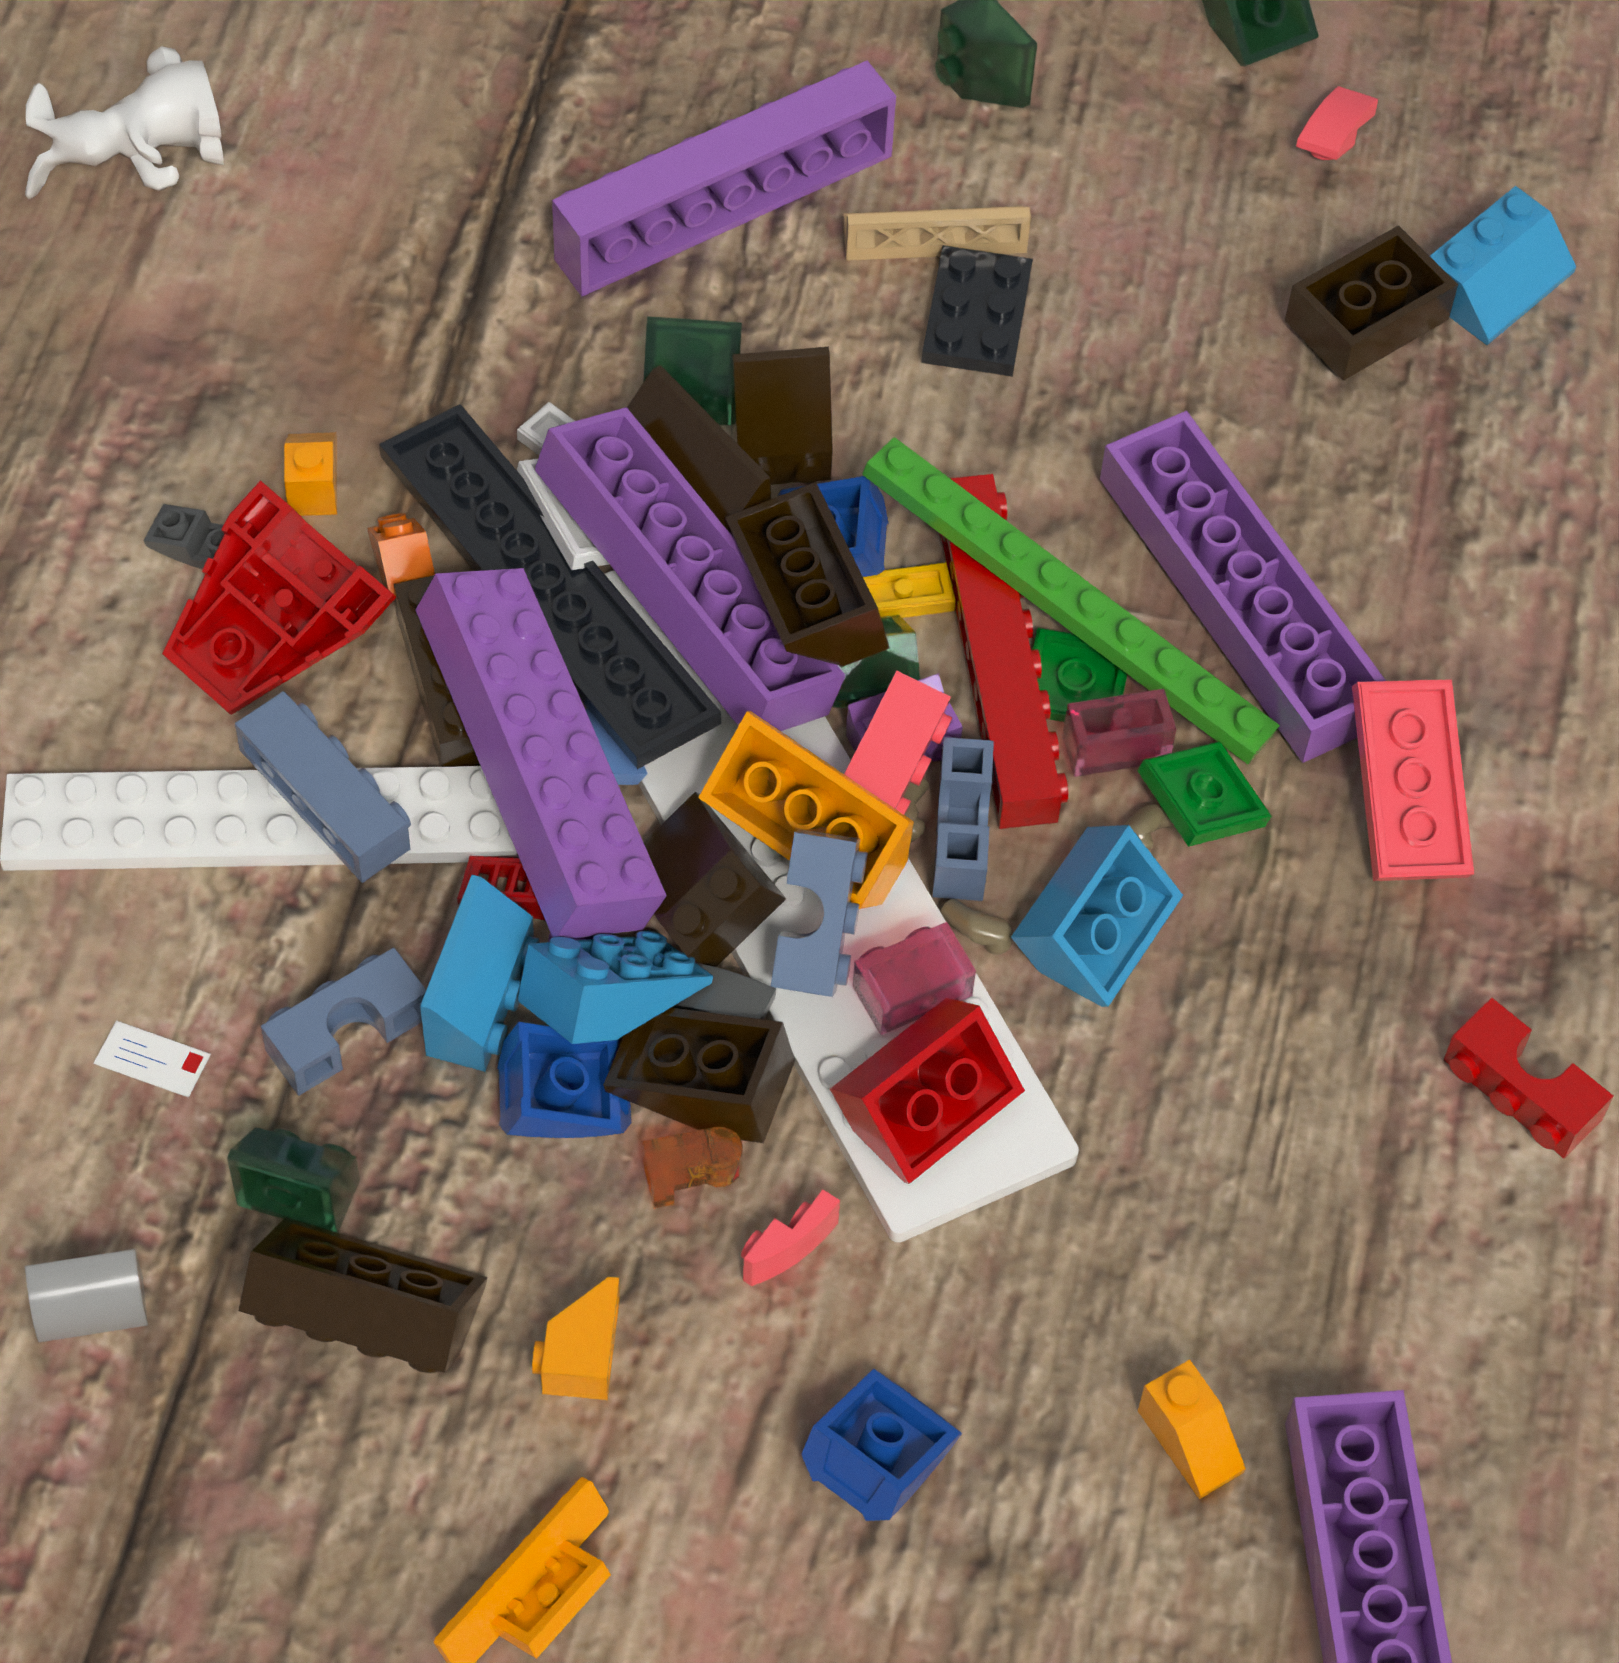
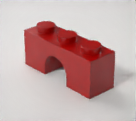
(1554, 1110)

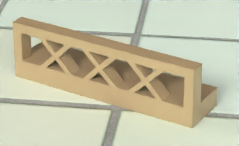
(926, 231)

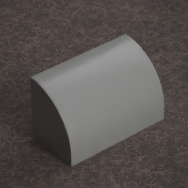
(86, 1295)

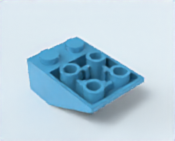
(606, 983)

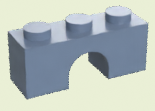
(963, 819)
(829, 868)
(377, 993)

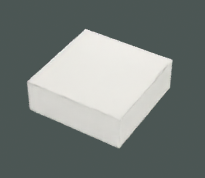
(535, 429)

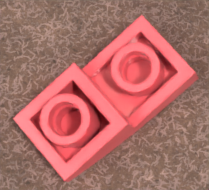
(1335, 123)
(784, 1246)

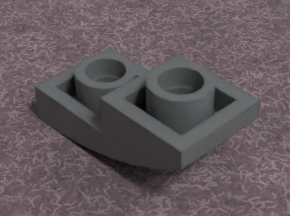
(184, 535)
(731, 995)

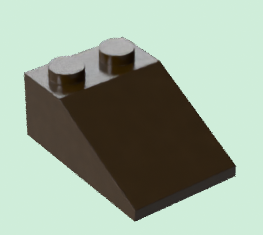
(784, 412)
(709, 883)
(705, 1070)

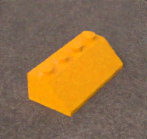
(780, 787)

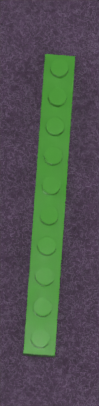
(1070, 599)

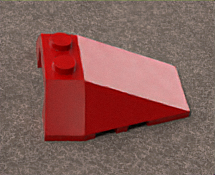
(270, 604)

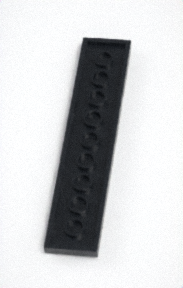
(496, 524)

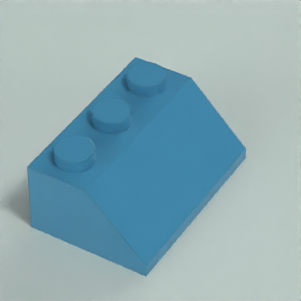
(1504, 264)
(1098, 913)
(476, 978)

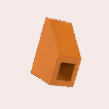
(400, 550)

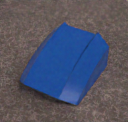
(861, 519)
(557, 1086)
(877, 1446)

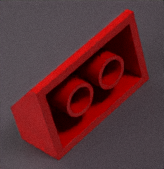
(928, 1088)

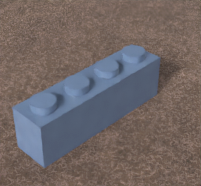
(324, 785)

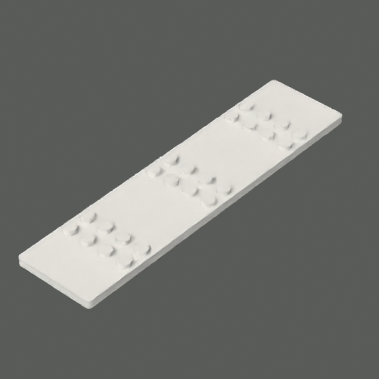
(836, 1032)

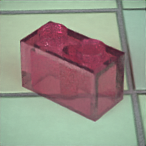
(1118, 731)
(912, 976)

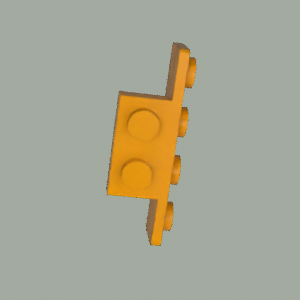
(535, 1586)

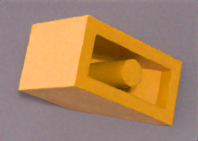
(311, 473)
(580, 1345)
(1192, 1428)

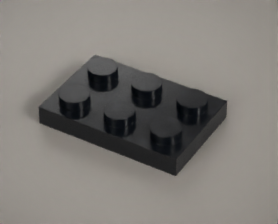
(977, 311)

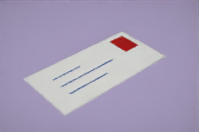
(152, 1059)

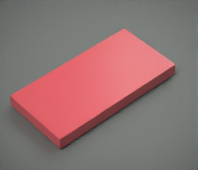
(1412, 780)

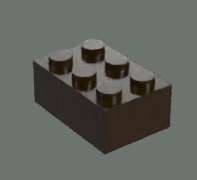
(1370, 302)

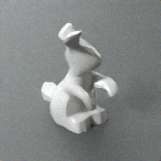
(167, 109)

